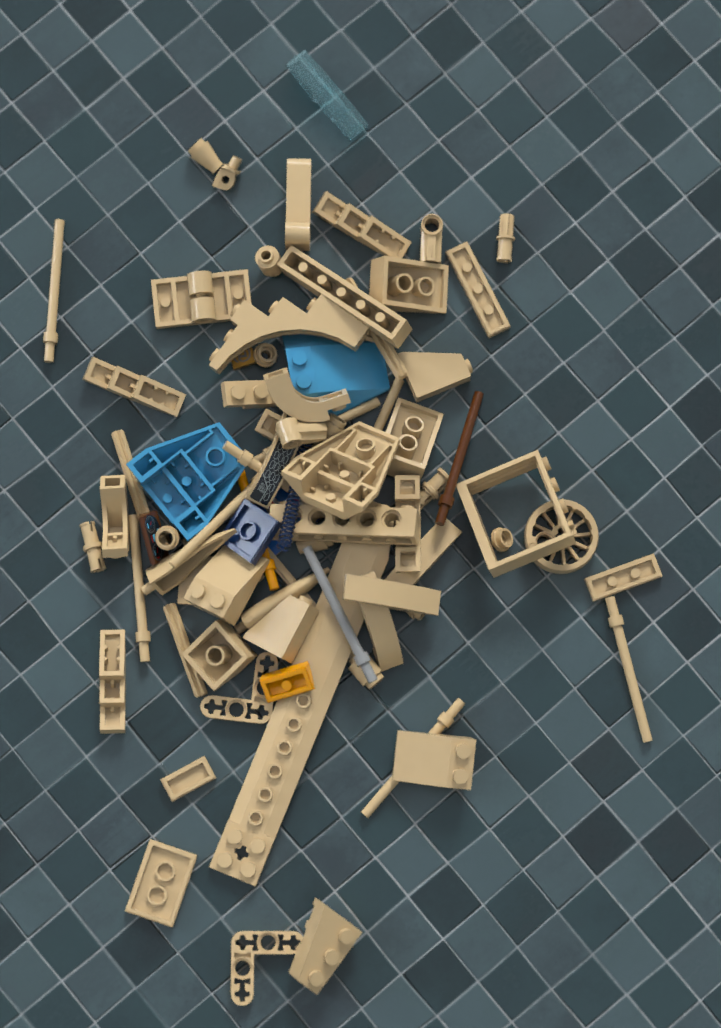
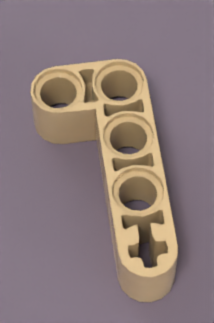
(298, 204)

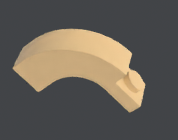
(301, 406)
(115, 516)

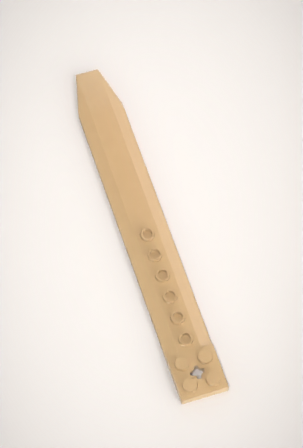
(295, 723)

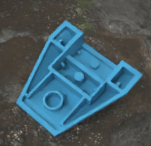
(326, 366)
(189, 476)

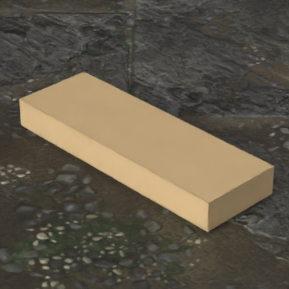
(623, 577)

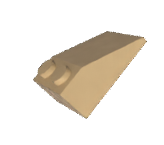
(409, 285)
(417, 433)
(225, 585)
(434, 759)

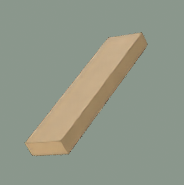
(477, 289)

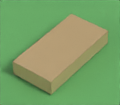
(188, 778)

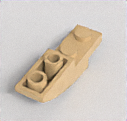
(246, 394)

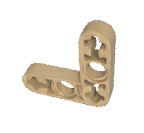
(257, 699)
(248, 956)

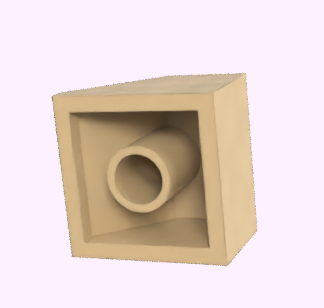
(219, 654)

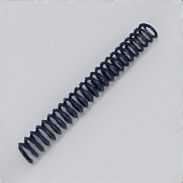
(291, 503)

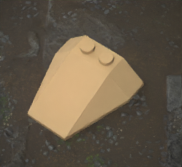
(343, 470)

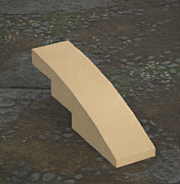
(361, 227)
(134, 387)
(432, 548)
(391, 594)
(112, 681)

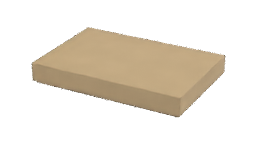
(161, 883)

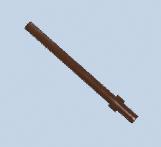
(446, 499)

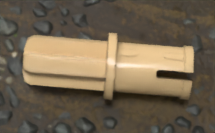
(505, 238)

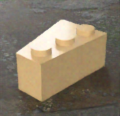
(323, 947)

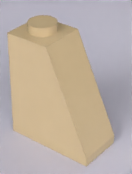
(434, 372)
(284, 627)

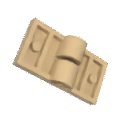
(198, 297)

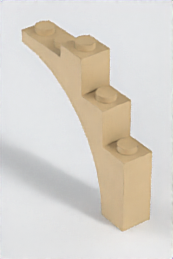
(253, 326)

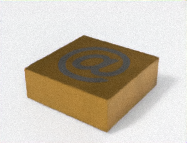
(244, 359)

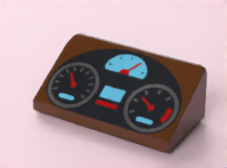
(149, 525)

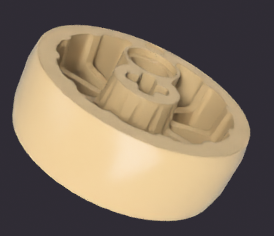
(593, 533)

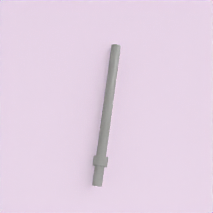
(361, 658)

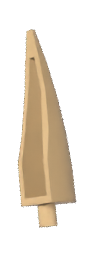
(165, 577)
(262, 608)

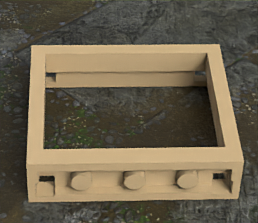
(501, 474)

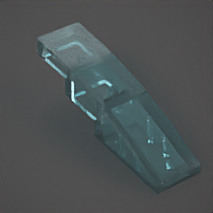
(327, 95)

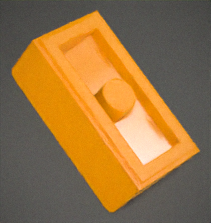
(287, 681)

